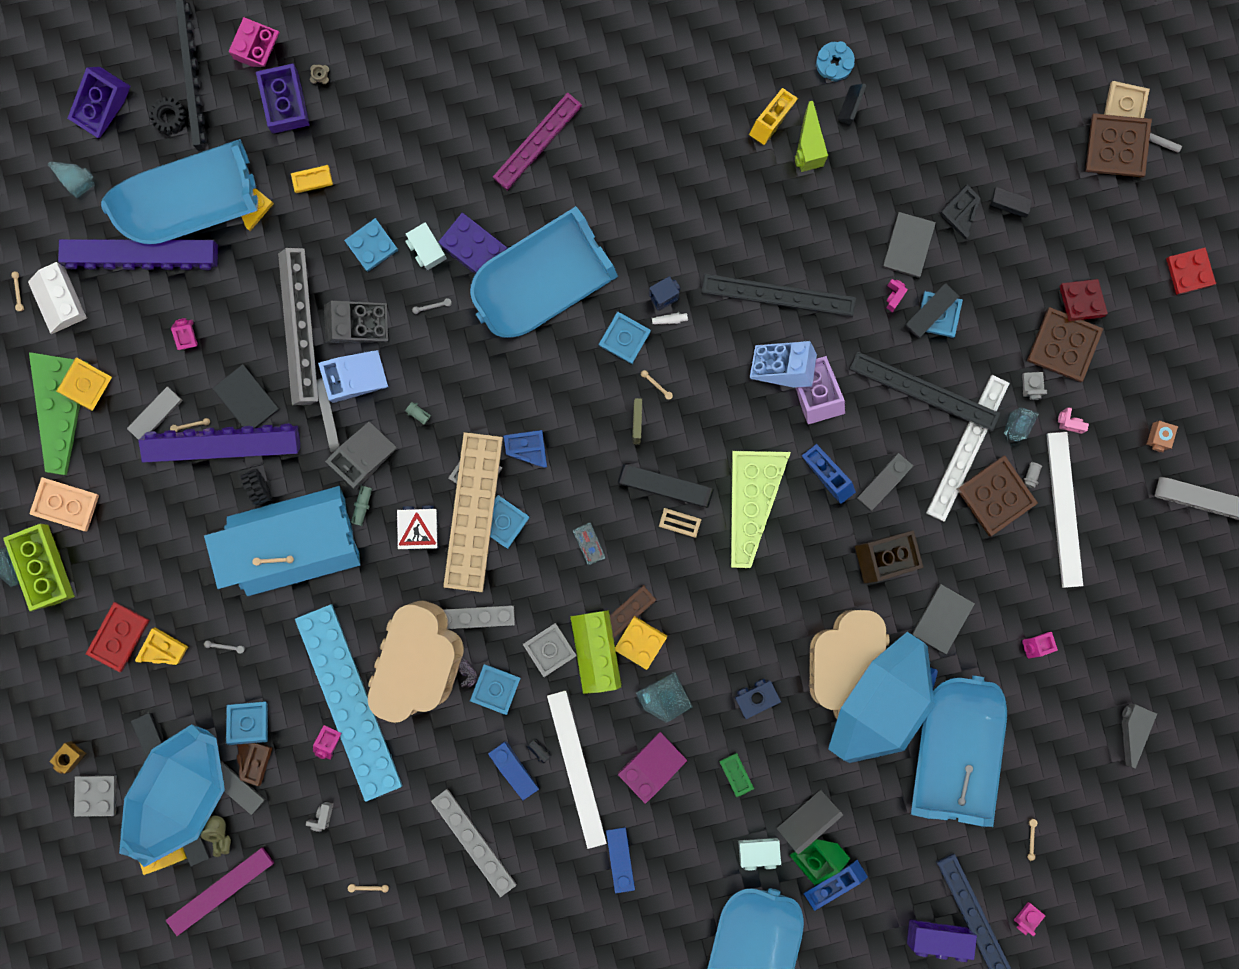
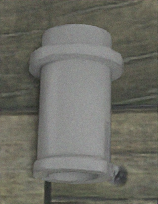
(1032, 475)

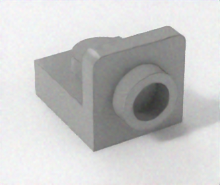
(1033, 385)
(324, 815)

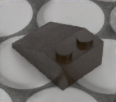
(888, 557)

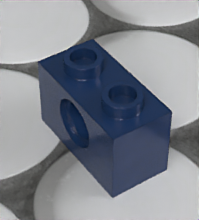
(664, 293)
(768, 694)

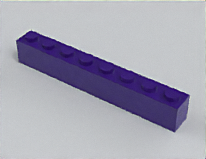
(133, 254)
(219, 443)

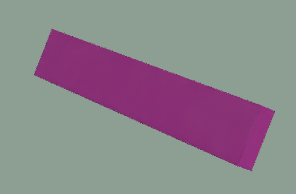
(537, 141)
(219, 891)

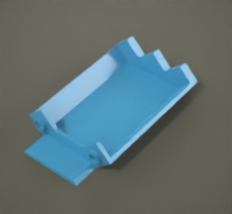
(306, 527)

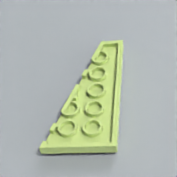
(753, 493)

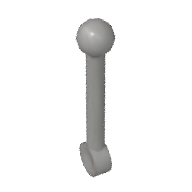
(447, 302)
(240, 649)
(961, 801)

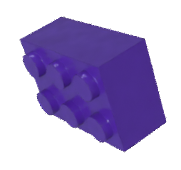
(282, 98)
(470, 243)
(941, 940)

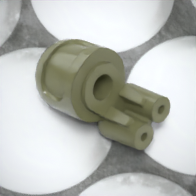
(215, 832)

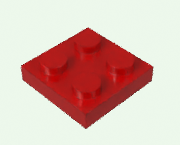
(1191, 271)

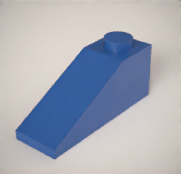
(829, 473)
(513, 770)
(620, 860)
(836, 885)

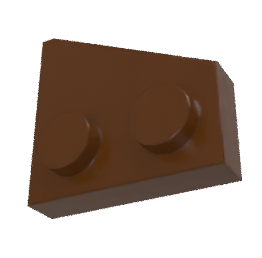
(253, 762)

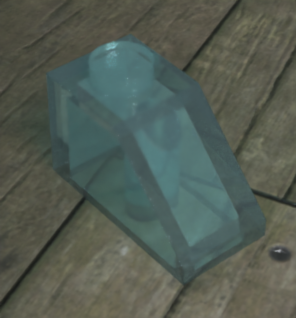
(73, 177)
(1020, 424)

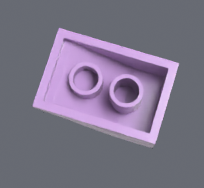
(824, 397)

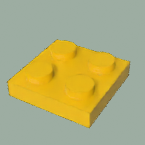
(84, 384)
(640, 642)

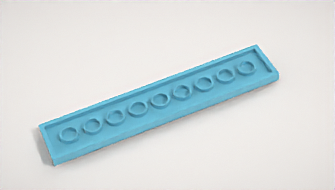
(348, 702)

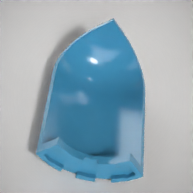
(183, 195)
(540, 276)
(961, 731)
(758, 932)

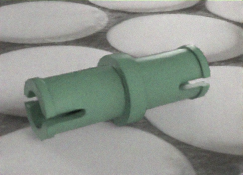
(361, 505)

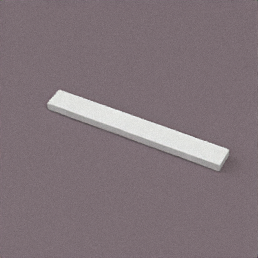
(965, 453)
(1064, 509)
(576, 769)

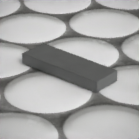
(240, 791)

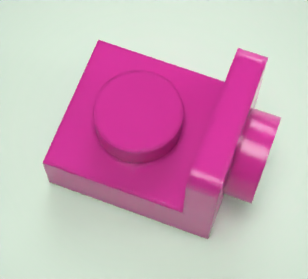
(895, 298)
(184, 334)
(1039, 645)
(326, 742)
(1029, 919)

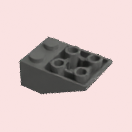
(355, 322)
(361, 455)

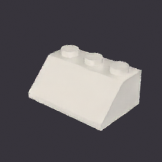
(56, 297)

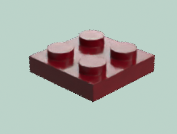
(1083, 300)

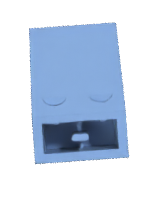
(784, 364)
(353, 375)

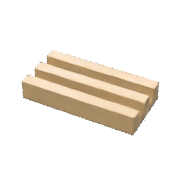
(695, 527)

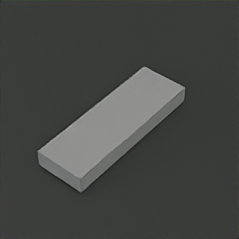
(155, 413)

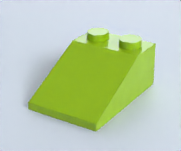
(811, 147)

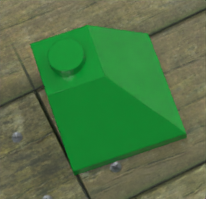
(821, 860)

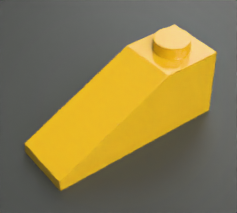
(772, 116)

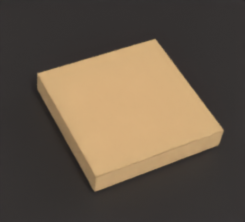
(1126, 100)

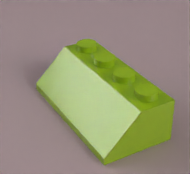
(38, 567)
(596, 652)

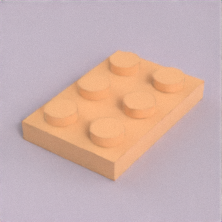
(64, 504)

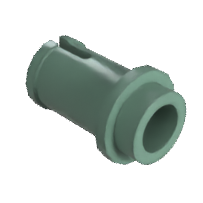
(417, 413)

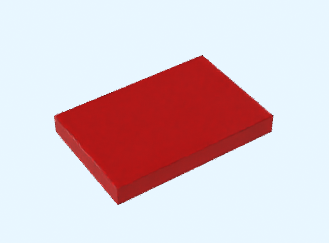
(117, 637)

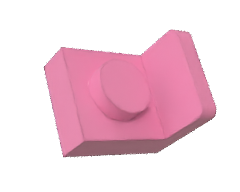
(1073, 424)

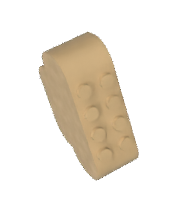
(843, 655)
(415, 663)

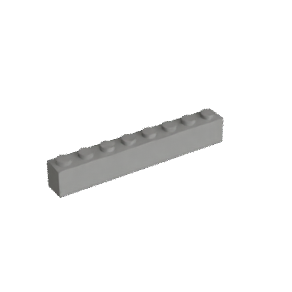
(298, 326)

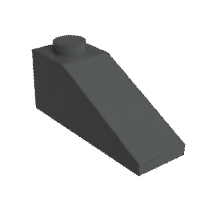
(885, 481)
(1136, 728)

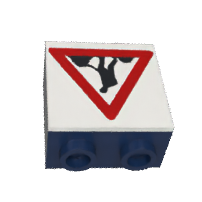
(418, 528)

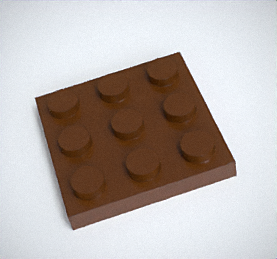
(1118, 145)
(1065, 345)
(997, 496)

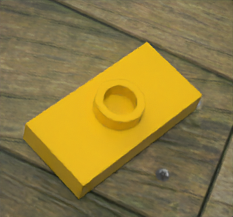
(311, 179)

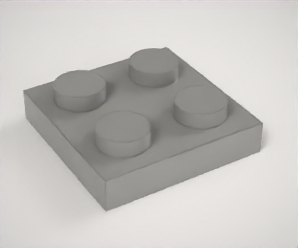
(549, 650)
(95, 796)

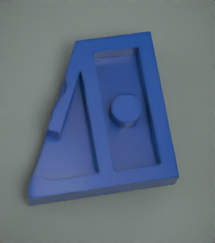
(527, 447)

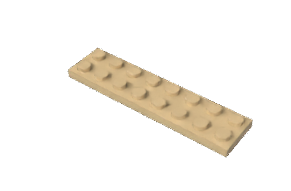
(473, 512)

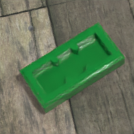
(736, 775)

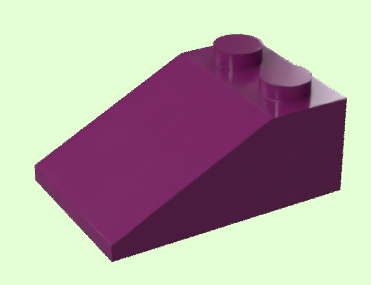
(652, 767)

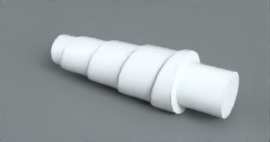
(670, 319)

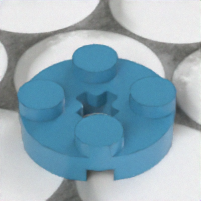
(825, 56)

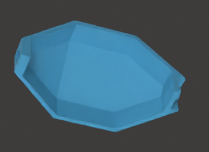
(886, 703)
(172, 796)

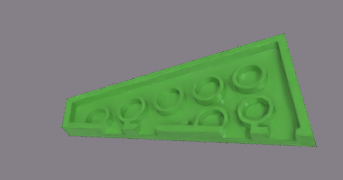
(55, 412)

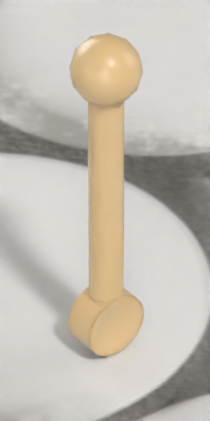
(19, 307)
(668, 395)
(206, 421)
(257, 561)
(1033, 823)
(351, 888)

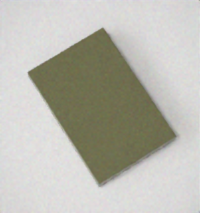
(637, 420)

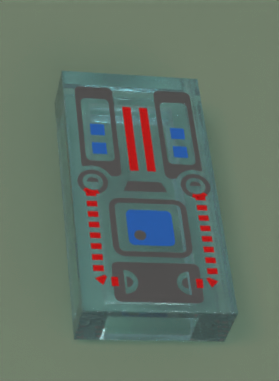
(589, 544)

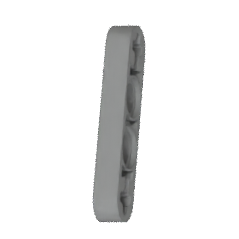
(327, 416)

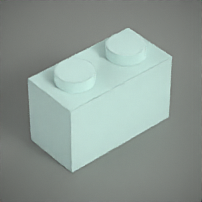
(425, 246)
(759, 853)

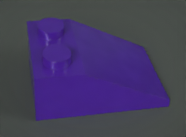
(97, 100)

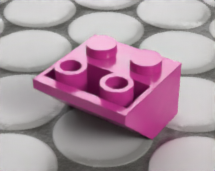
(253, 43)

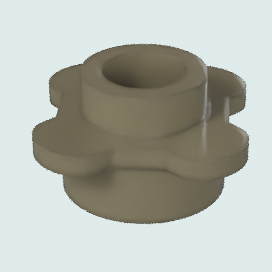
(315, 69)

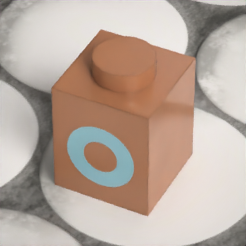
(1162, 436)

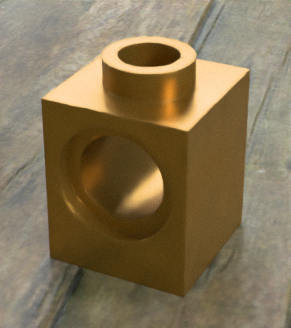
(73, 752)

